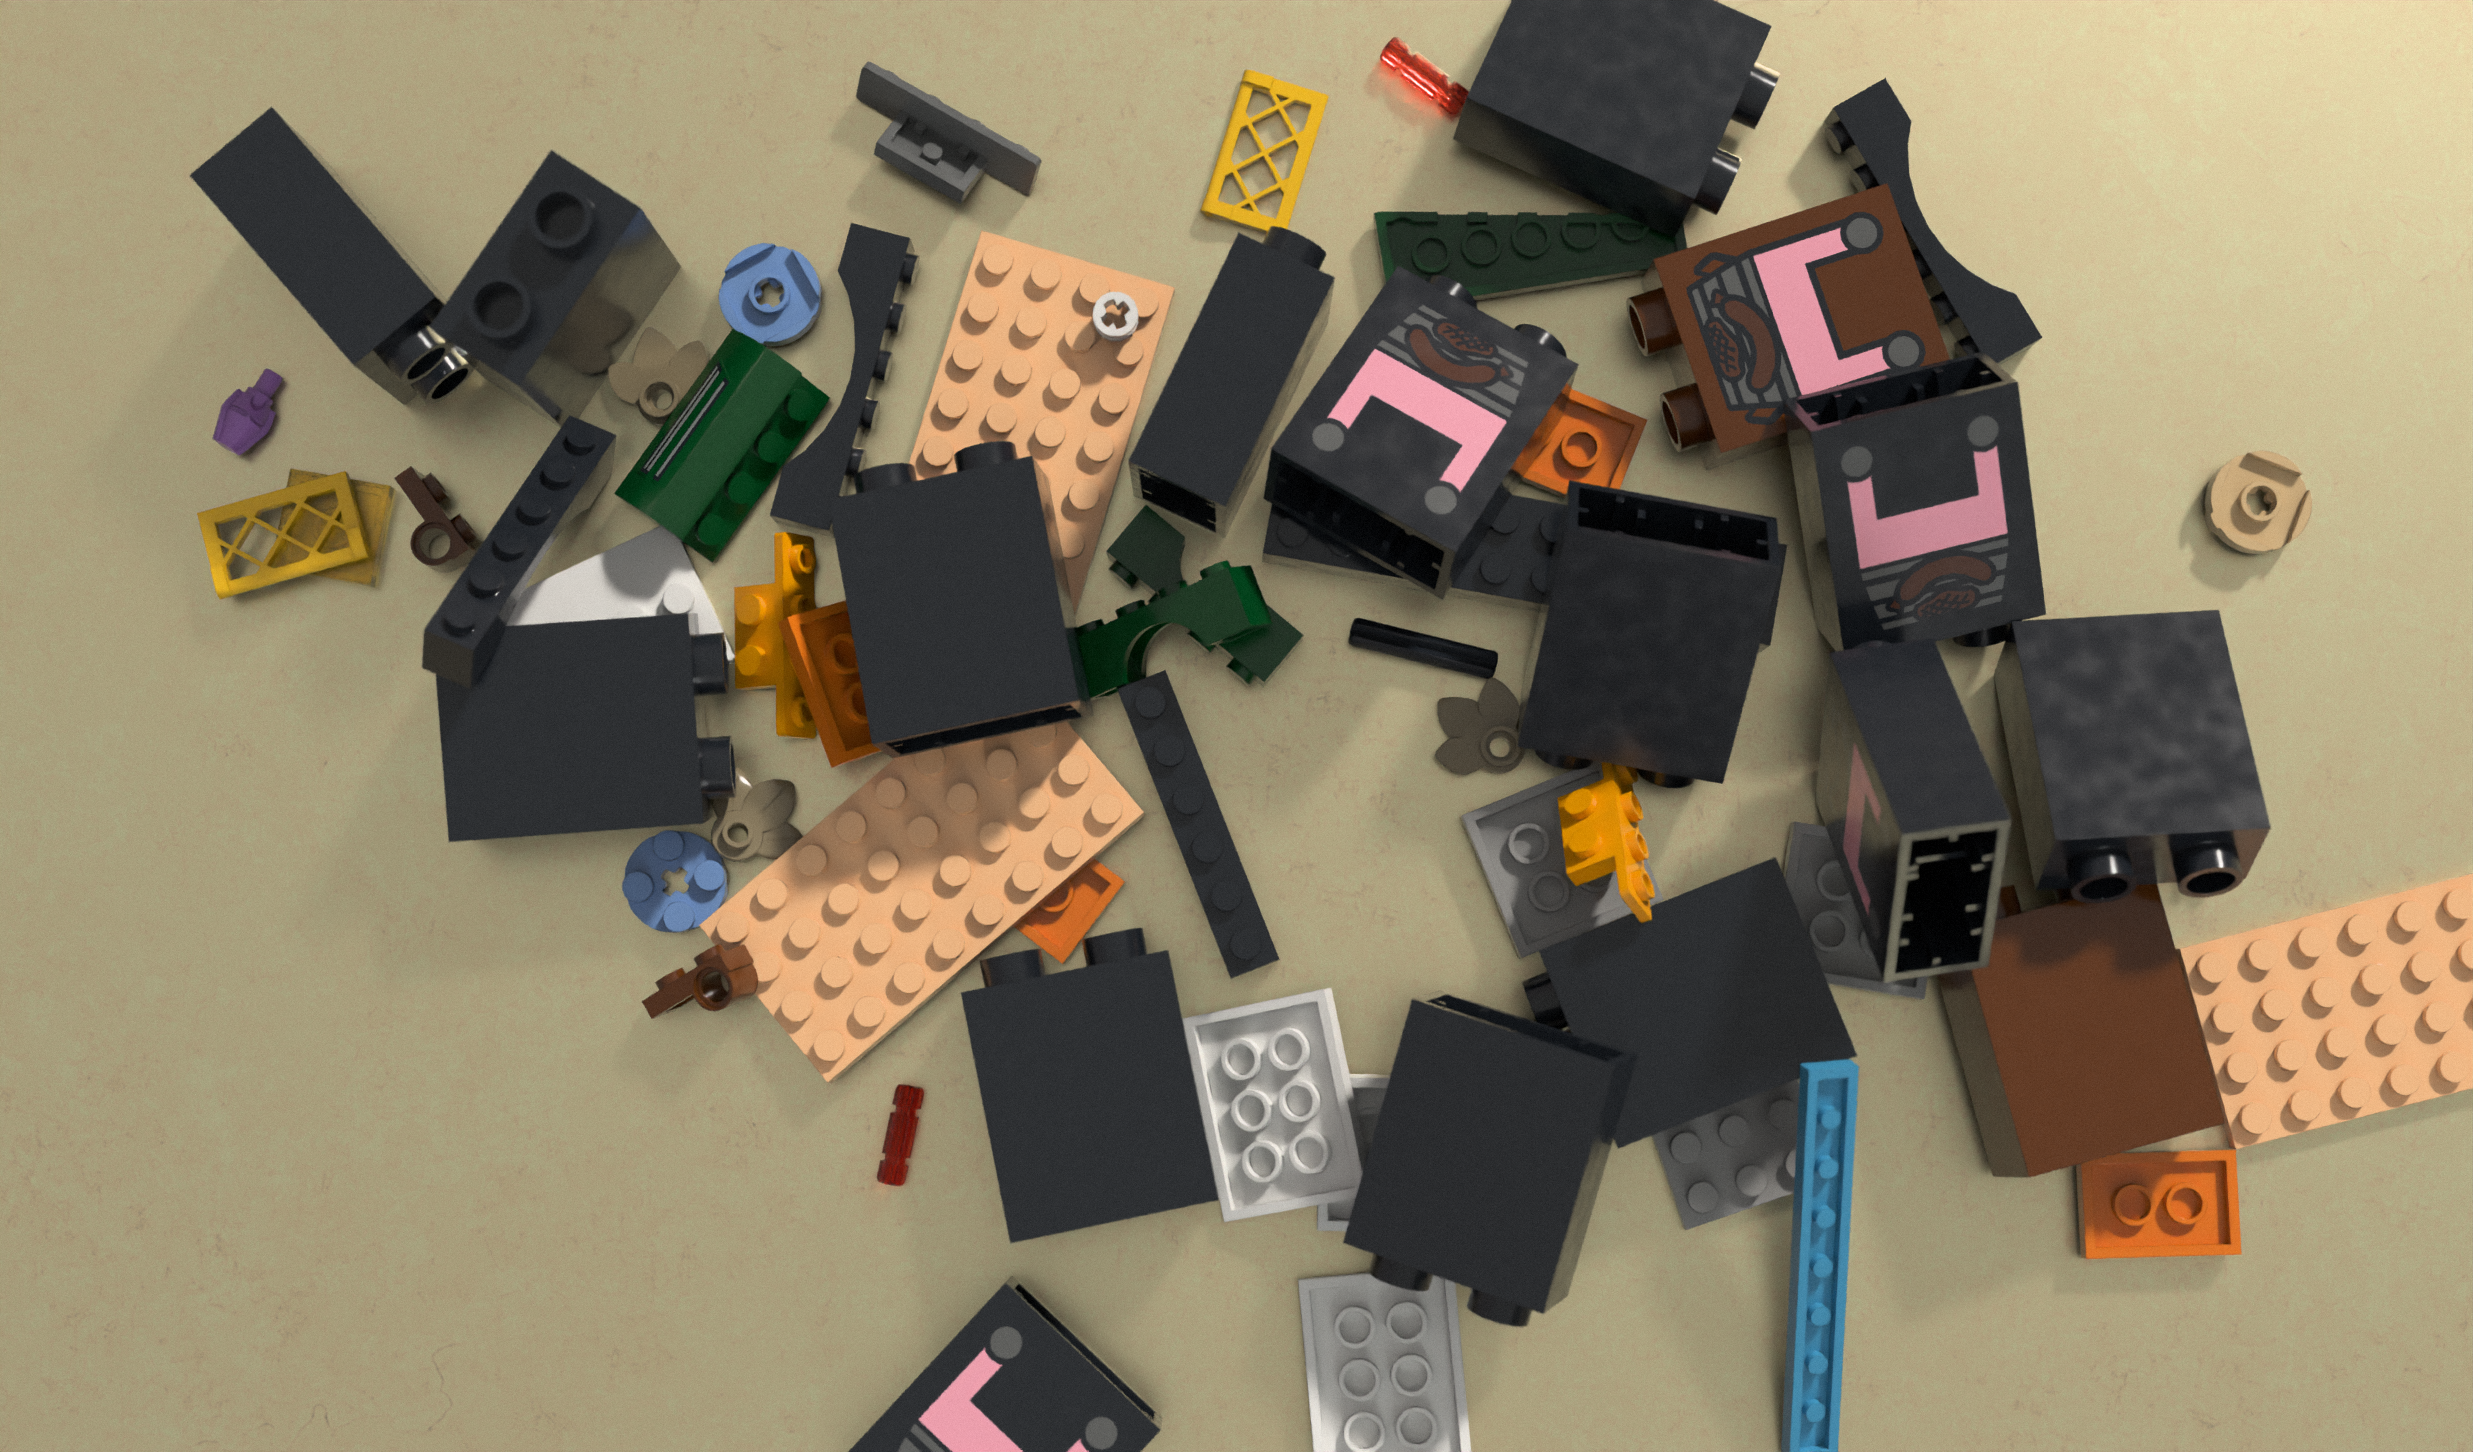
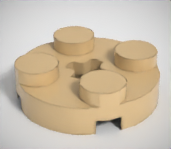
(2284, 490)

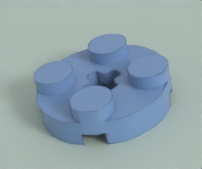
(779, 266)
(646, 887)

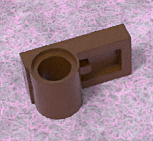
(428, 497)
(705, 982)

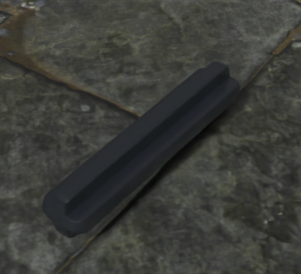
(1423, 648)

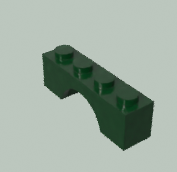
(1151, 555)
(1215, 608)

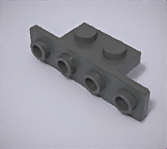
(940, 142)

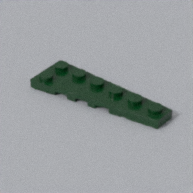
(1519, 251)

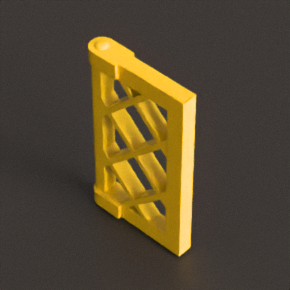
(1238, 121)
(252, 509)

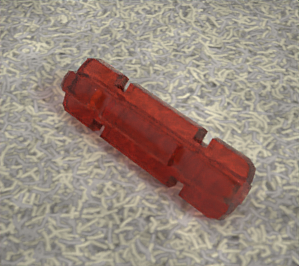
(1424, 75)
(900, 1135)

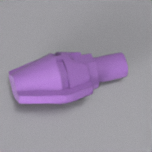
(247, 414)

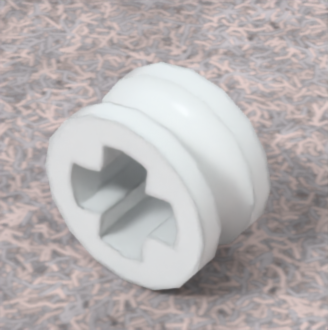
(1100, 315)

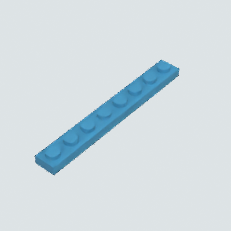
(1819, 1255)

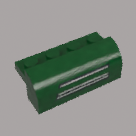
(722, 444)

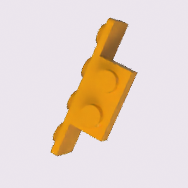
(759, 644)
(1605, 837)

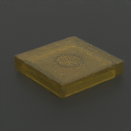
(374, 508)

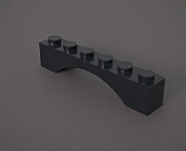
(1874, 138)
(874, 275)
(482, 600)
(1198, 824)

